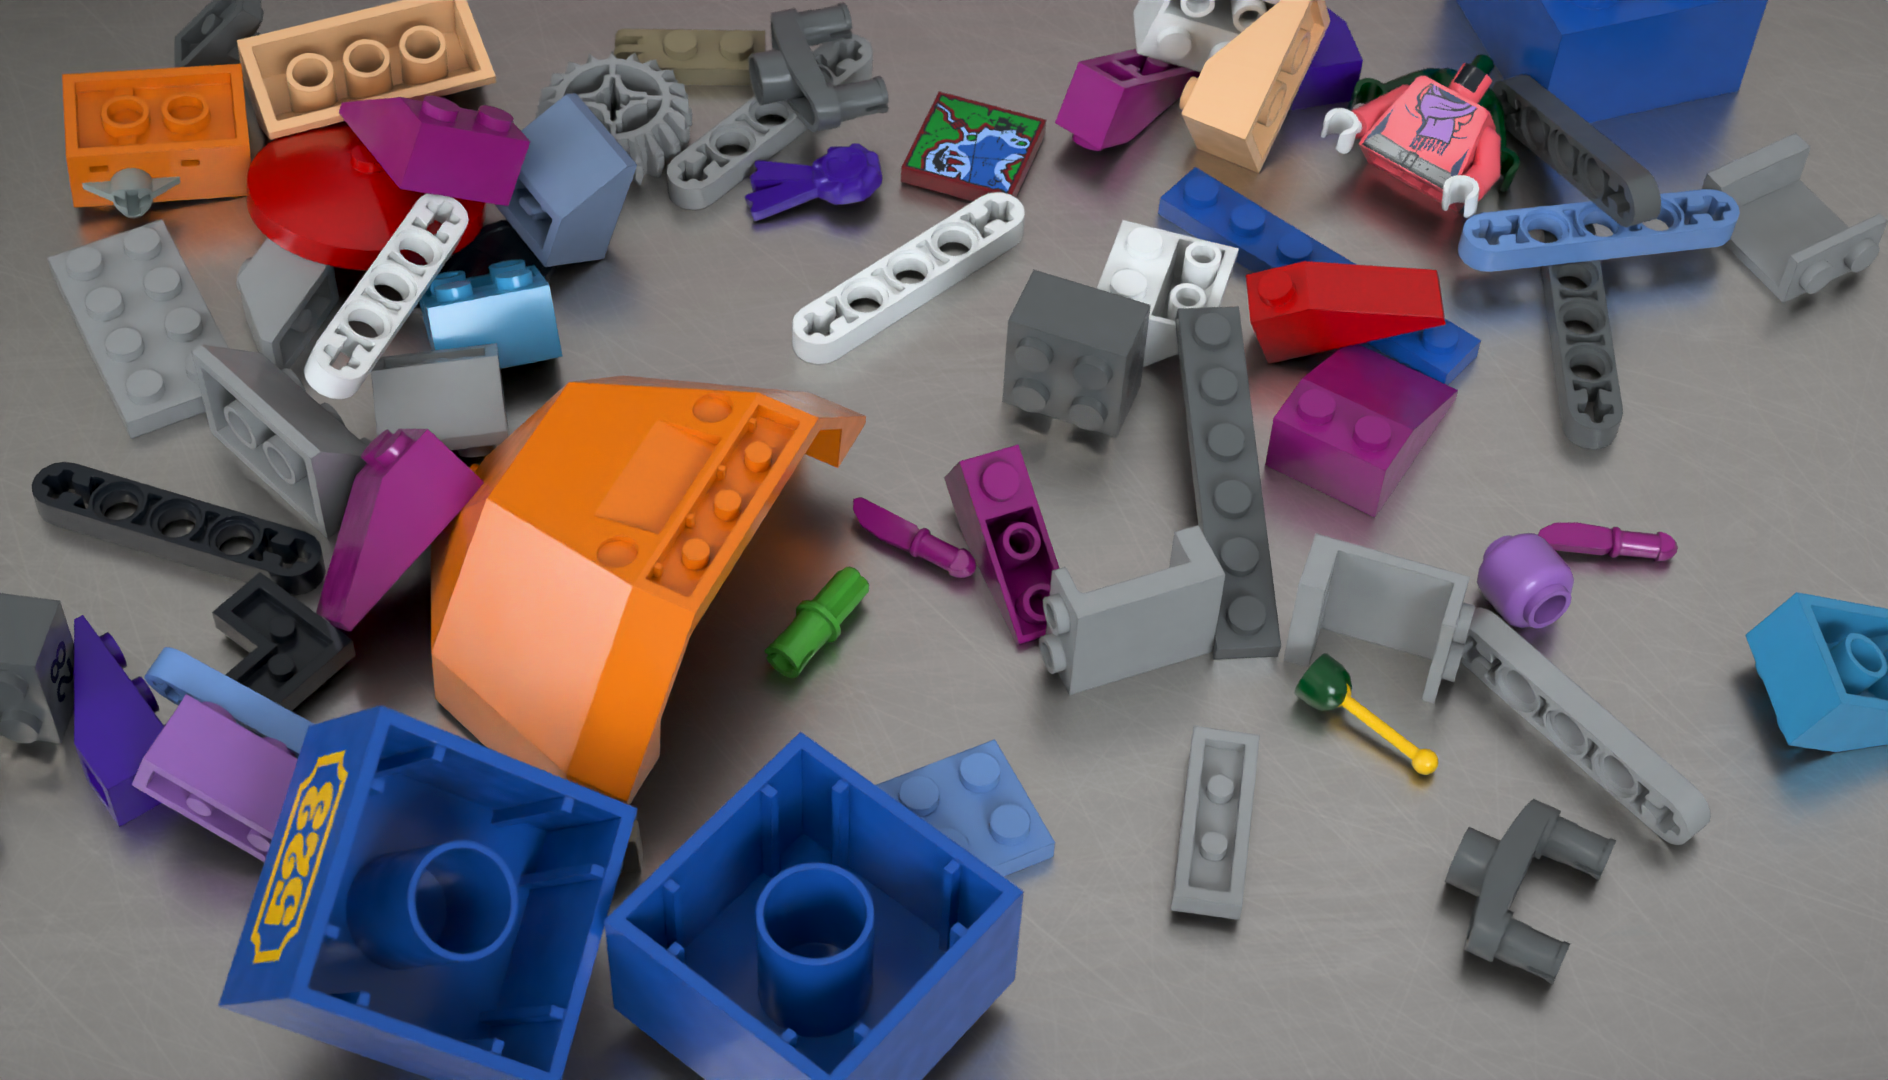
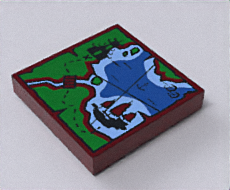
(972, 148)

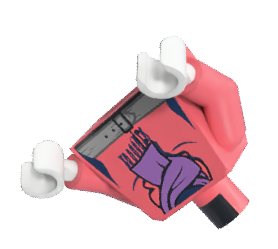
(1428, 137)

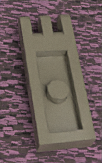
(695, 55)

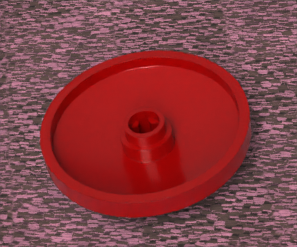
(333, 200)

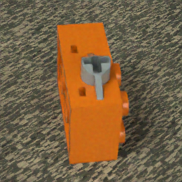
(155, 136)

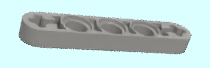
(759, 139)
(1584, 730)

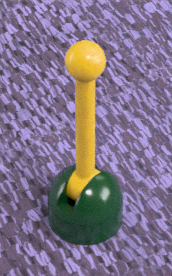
(1330, 686)

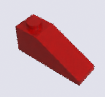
(1338, 305)

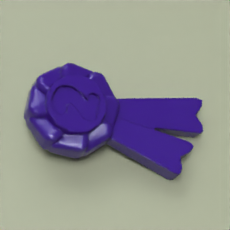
(838, 177)

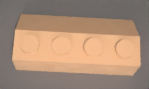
(374, 53)

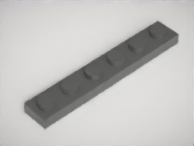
(1228, 478)

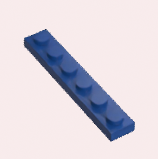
(1267, 242)

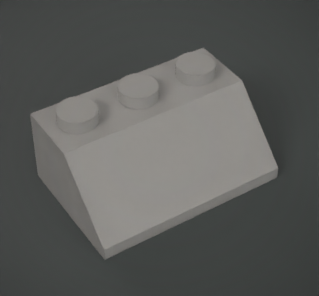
(280, 432)

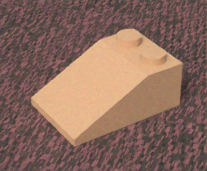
(1252, 83)

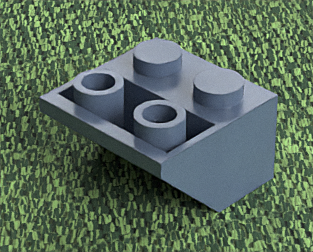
(569, 185)

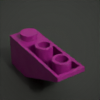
(1006, 536)

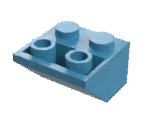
(501, 307)

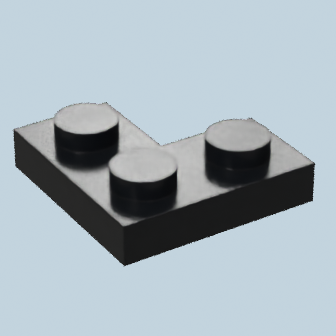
(286, 641)

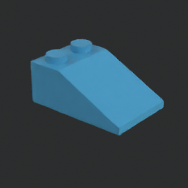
(1825, 671)

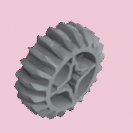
(647, 105)

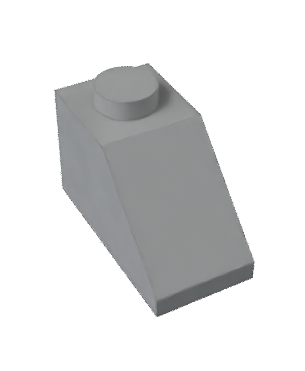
(285, 300)

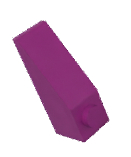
(1119, 97)

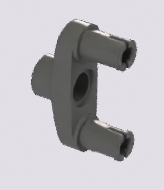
(794, 75)
(1494, 875)

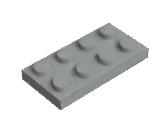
(139, 323)

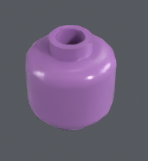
(1525, 580)

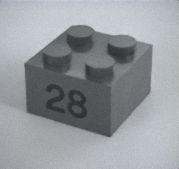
(1075, 353)
(35, 669)

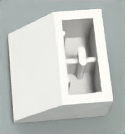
(1192, 30)
(1167, 274)

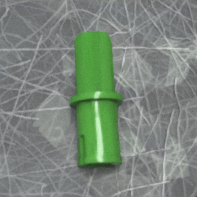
(817, 622)

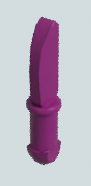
(906, 536)
(1601, 540)

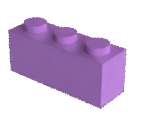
(219, 774)

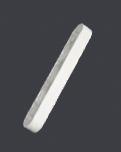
(900, 298)
(379, 312)

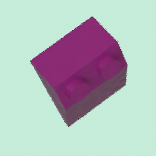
(442, 147)
(1356, 426)
(391, 517)

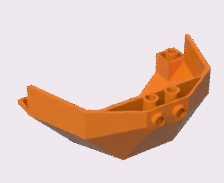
(598, 555)

